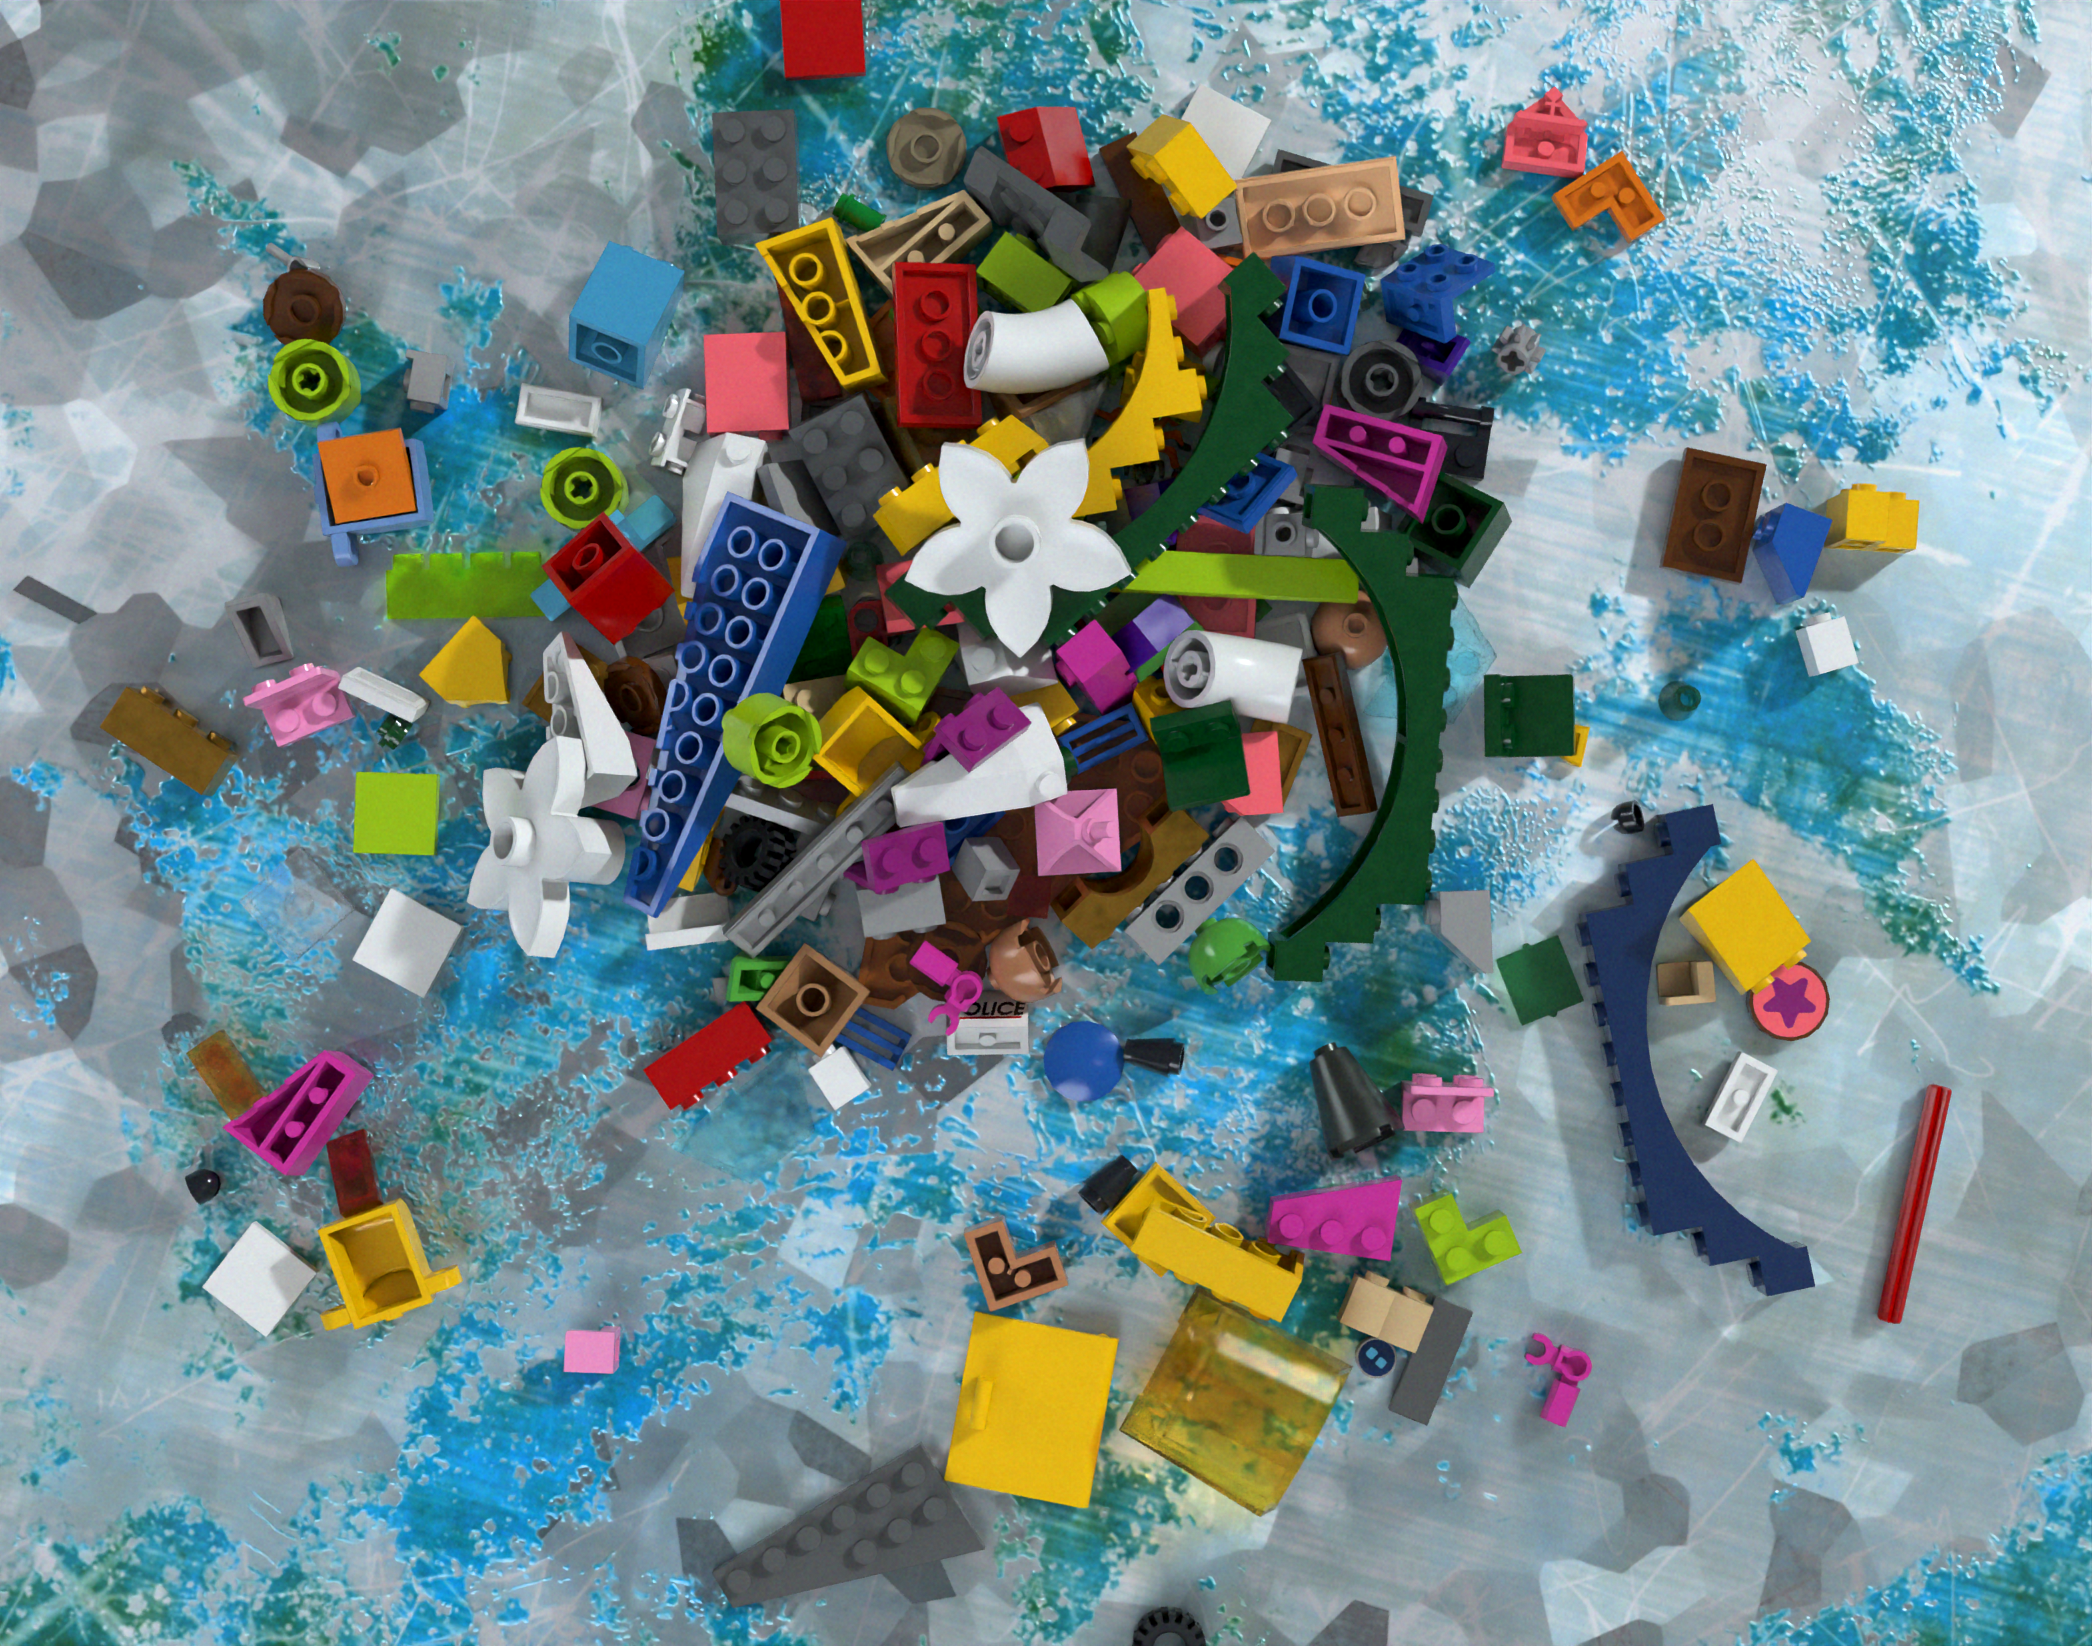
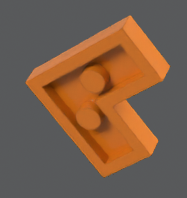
(1612, 188)

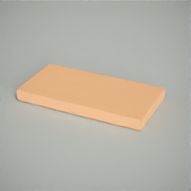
(1320, 208)

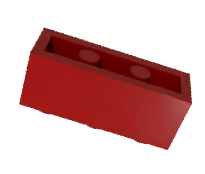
(710, 1056)

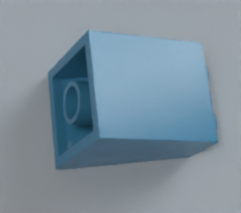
(624, 314)

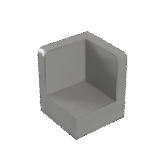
(985, 868)

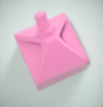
(1078, 833)

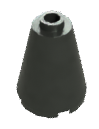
(1108, 224)
(1349, 1103)

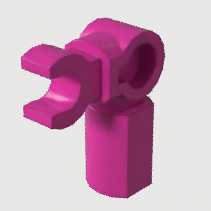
(964, 986)
(1573, 1366)

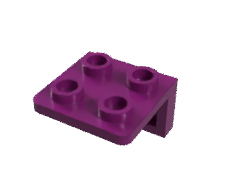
(978, 731)
(901, 858)

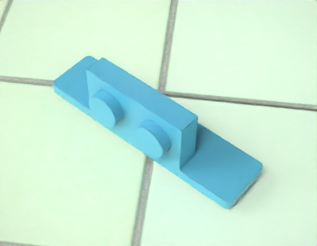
(640, 527)

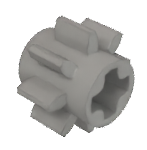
(1518, 350)

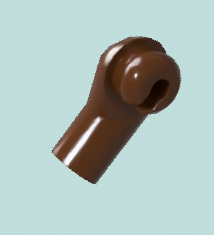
(713, 871)

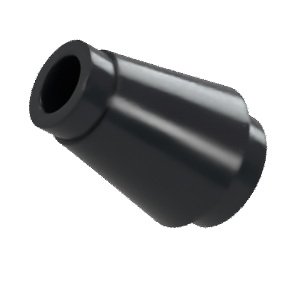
(1156, 1055)
(1107, 1185)

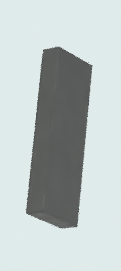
(1430, 1365)

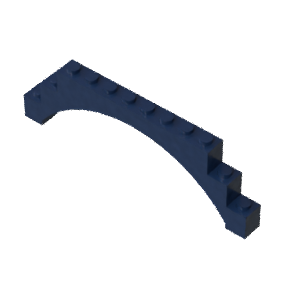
(1620, 956)

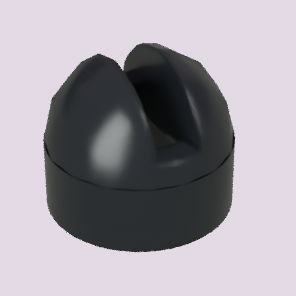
(1629, 817)
(203, 1185)

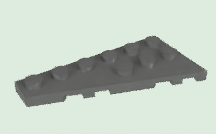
(873, 1527)

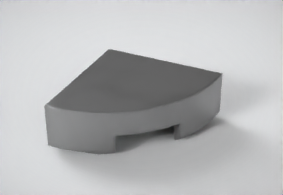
(1380, 254)

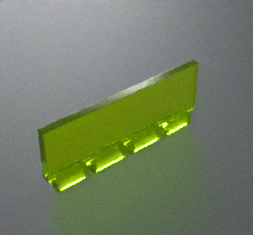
(459, 592)

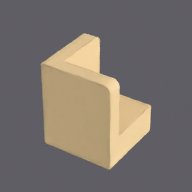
(1685, 982)

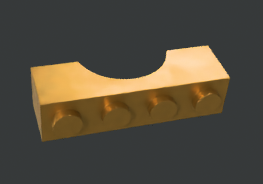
(1098, 906)

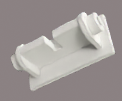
(680, 416)

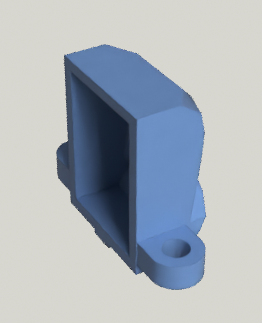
(345, 534)

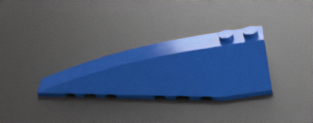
(743, 634)

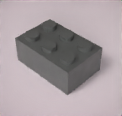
(756, 175)
(850, 461)

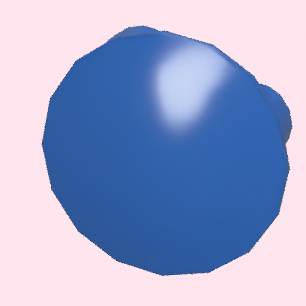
(1083, 1061)

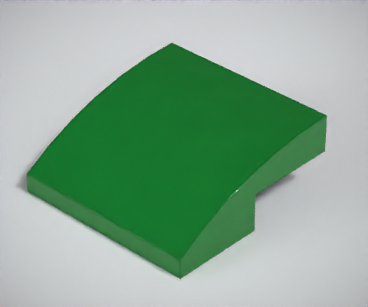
(827, 645)

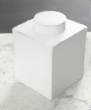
(1826, 644)
(838, 1076)

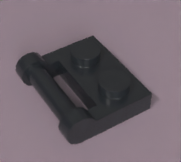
(1465, 454)

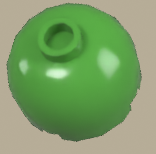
(1225, 952)

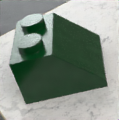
(1457, 529)

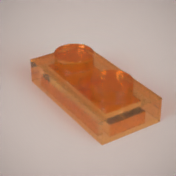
(227, 1074)

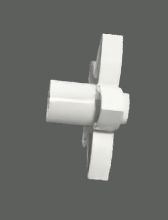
(1016, 537)
(542, 845)

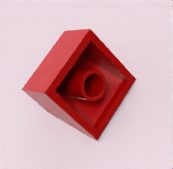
(1047, 147)

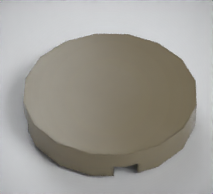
(926, 148)

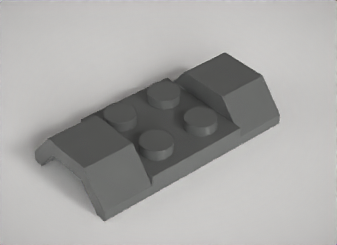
(1033, 212)

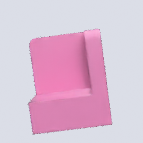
(592, 1350)

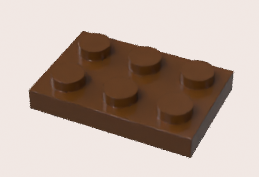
(1712, 516)

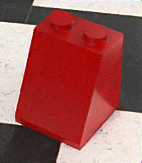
(608, 579)

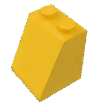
(1747, 929)

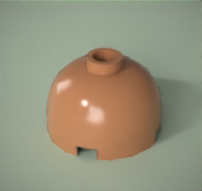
(1349, 629)
(1023, 964)

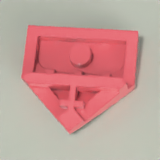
(1546, 139)
(1264, 776)

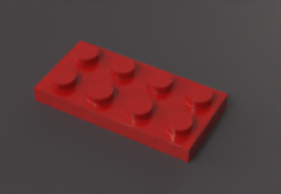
(932, 327)

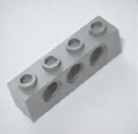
(1250, 854)

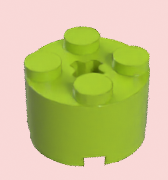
(1116, 314)
(292, 378)
(562, 481)
(771, 739)

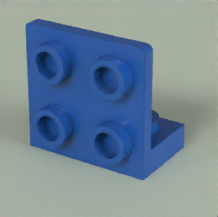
(1422, 290)

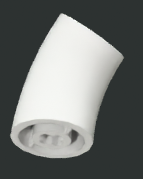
(1032, 351)
(1223, 667)

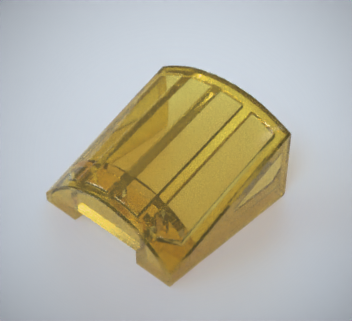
(1236, 1402)

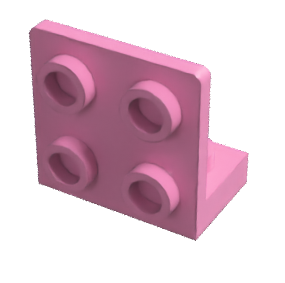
(301, 703)
(1444, 1106)

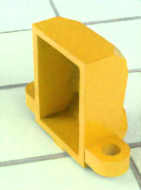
(865, 741)
(380, 1267)

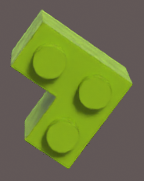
(1021, 277)
(900, 682)
(1461, 1247)

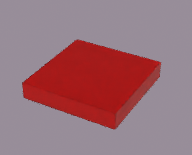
(822, 39)

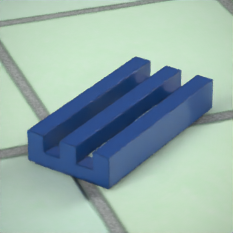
(1133, 724)
(897, 1050)

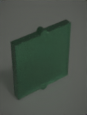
(1539, 980)

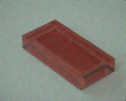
(354, 1173)

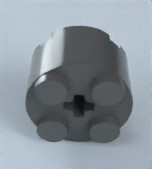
(1365, 365)

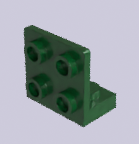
(1529, 715)
(1201, 755)

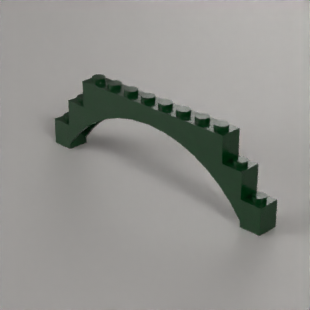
(1237, 429)
(1418, 633)

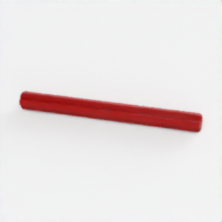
(1914, 1204)

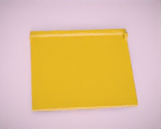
(1031, 1409)

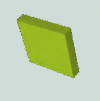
(396, 813)

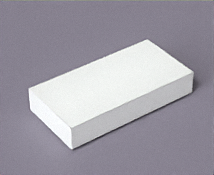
(559, 410)
(384, 694)

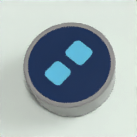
(1375, 1357)

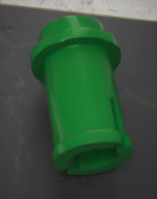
(857, 213)

